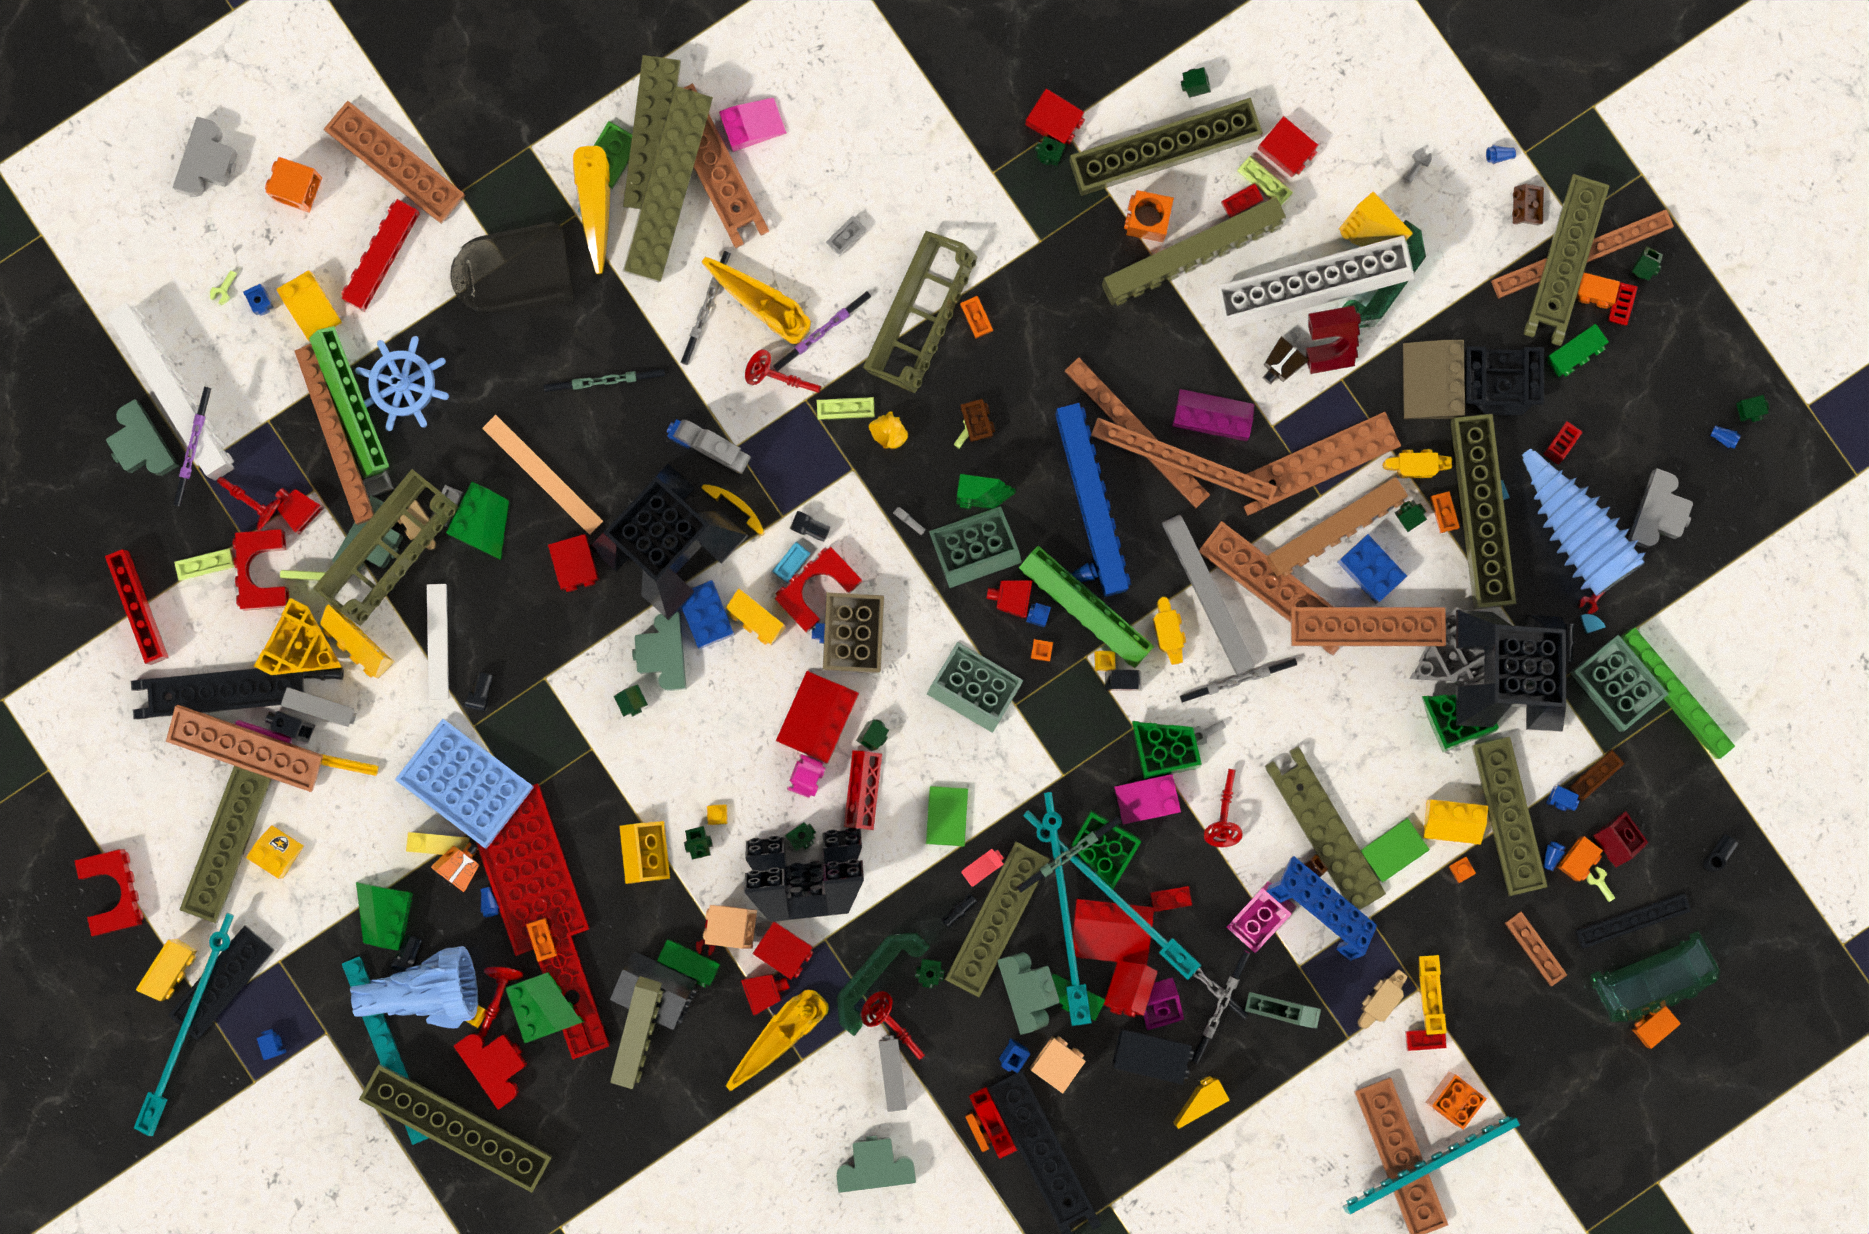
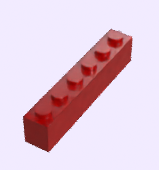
(380, 255)
(136, 607)

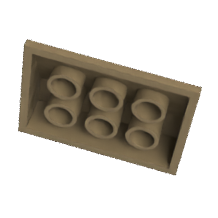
(1433, 379)
(853, 632)

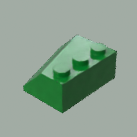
(982, 492)
(481, 520)
(1442, 718)
(1165, 749)
(1110, 853)
(383, 915)
(541, 1007)

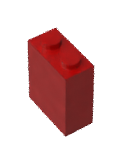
(1055, 118)
(1288, 147)
(573, 563)
(783, 950)
(1130, 988)

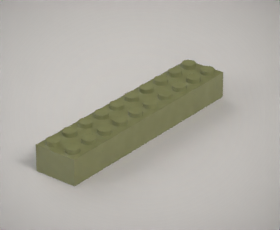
(1165, 146)
(667, 184)
(1194, 251)
(1483, 511)
(455, 1127)

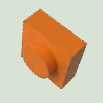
(1041, 650)
(1462, 869)

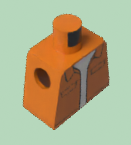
(457, 866)

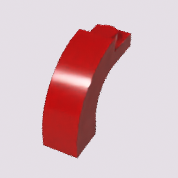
(992, 1123)

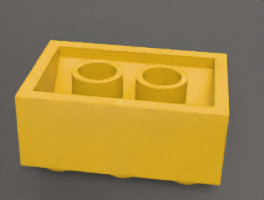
(754, 618)
(1455, 821)
(644, 852)
(167, 970)

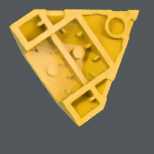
(296, 644)

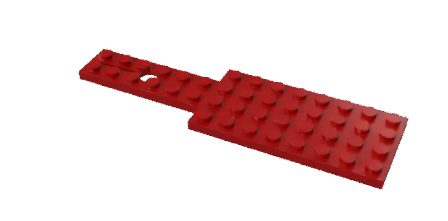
(535, 884)

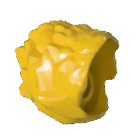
(888, 431)

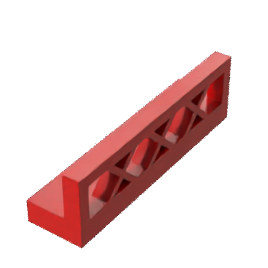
(859, 789)

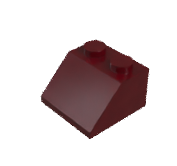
(1620, 839)

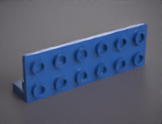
(1327, 906)

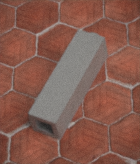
(318, 707)
(892, 1073)

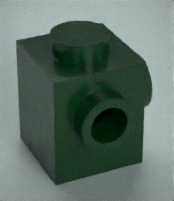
(1195, 82)
(1049, 151)
(1647, 263)
(1753, 408)
(1411, 515)
(630, 701)
(873, 735)
(801, 836)

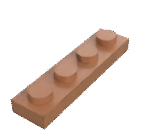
(1535, 948)

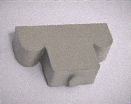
(204, 159)
(712, 446)
(1660, 511)

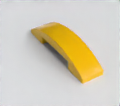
(716, 493)
(1431, 995)

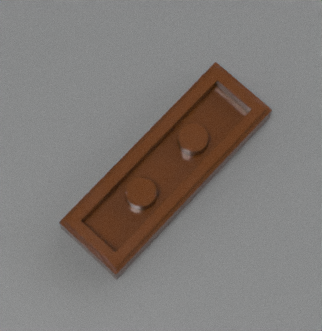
(1596, 775)

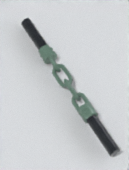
(578, 383)
(1047, 869)

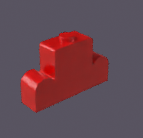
(493, 1065)

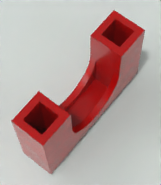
(247, 547)
(827, 564)
(126, 913)

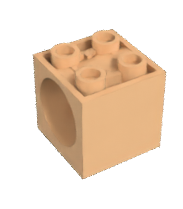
(730, 926)
(1058, 1063)

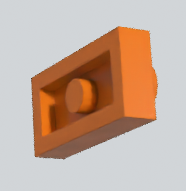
(976, 317)
(1444, 512)
(541, 939)
(974, 1123)

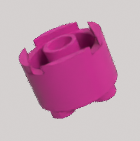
(805, 776)

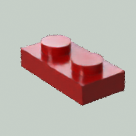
(1242, 201)
(1171, 898)
(1421, 1041)

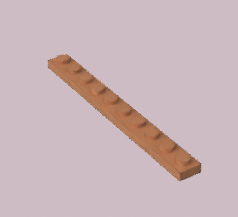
(1600, 247)
(1122, 416)
(335, 435)
(1183, 461)

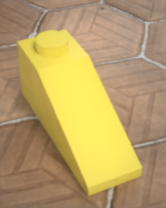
(433, 843)

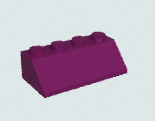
(1213, 415)

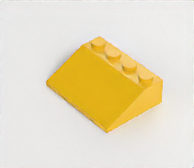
(1372, 223)
(355, 641)

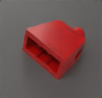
(297, 509)
(1012, 597)
(763, 991)

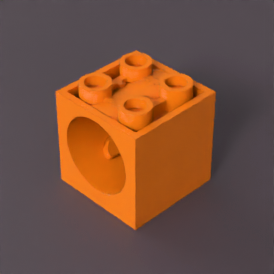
(293, 184)
(1161, 203)
(1456, 1100)

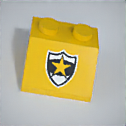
(275, 852)

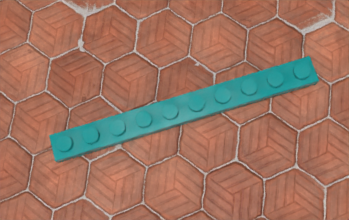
(379, 1033)
(1422, 1168)

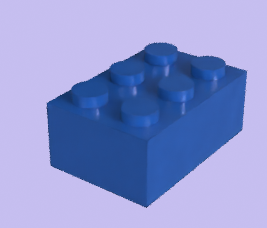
(1372, 569)
(707, 616)

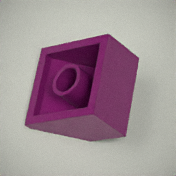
(1163, 1005)

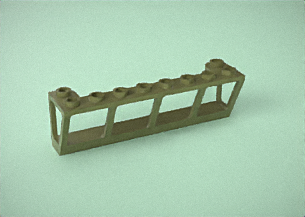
(903, 305)
(372, 535)

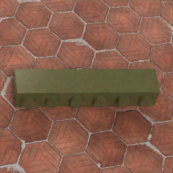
(636, 1032)

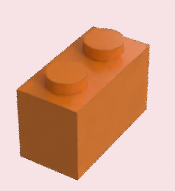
(1597, 290)
(1580, 859)
(1655, 1027)

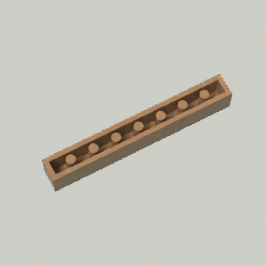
(1337, 526)

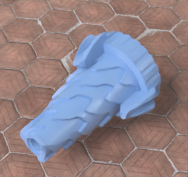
(438, 988)

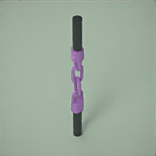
(842, 315)
(199, 420)

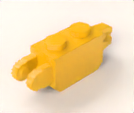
(1417, 464)
(1168, 632)

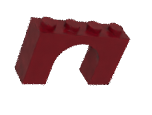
(1333, 323)

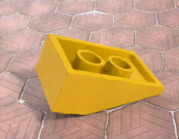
(308, 304)
(1203, 1100)

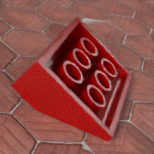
(817, 717)
(1109, 933)

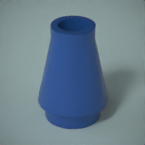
(1499, 154)
(1726, 436)
(1086, 572)
(1553, 855)
(488, 903)

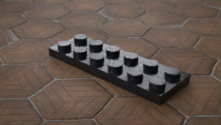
(229, 976)

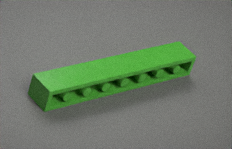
(349, 402)
(1086, 607)
(1680, 698)

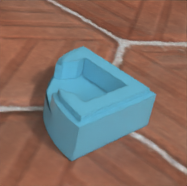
(1591, 623)

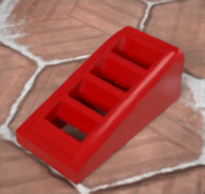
(1619, 320)
(1555, 452)

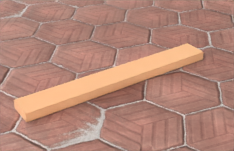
(543, 475)

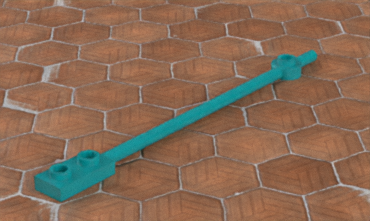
(1171, 951)
(1076, 993)
(154, 1102)

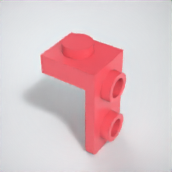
(983, 867)

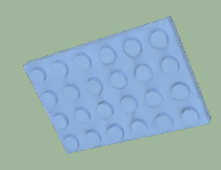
(464, 783)

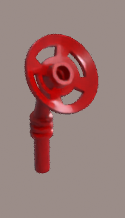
(763, 370)
(264, 511)
(1223, 826)
(502, 977)
(883, 1014)

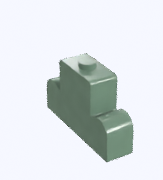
(140, 442)
(379, 555)
(662, 653)
(1028, 991)
(1283, 1010)
(874, 1167)

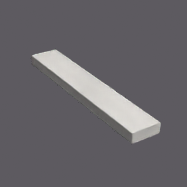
(437, 641)

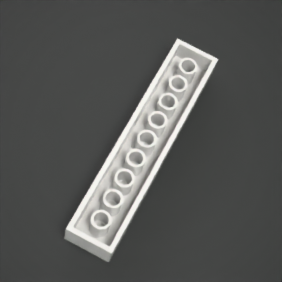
(1316, 282)
(169, 388)

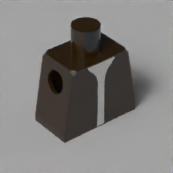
(1283, 362)

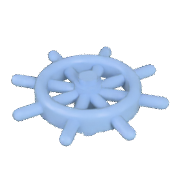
(402, 383)

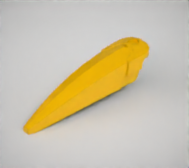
(593, 194)
(764, 302)
(780, 1034)

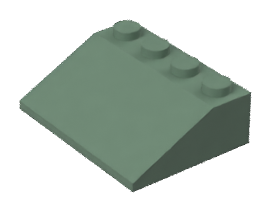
(975, 547)
(1619, 683)
(974, 687)

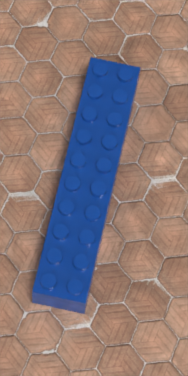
(1091, 500)

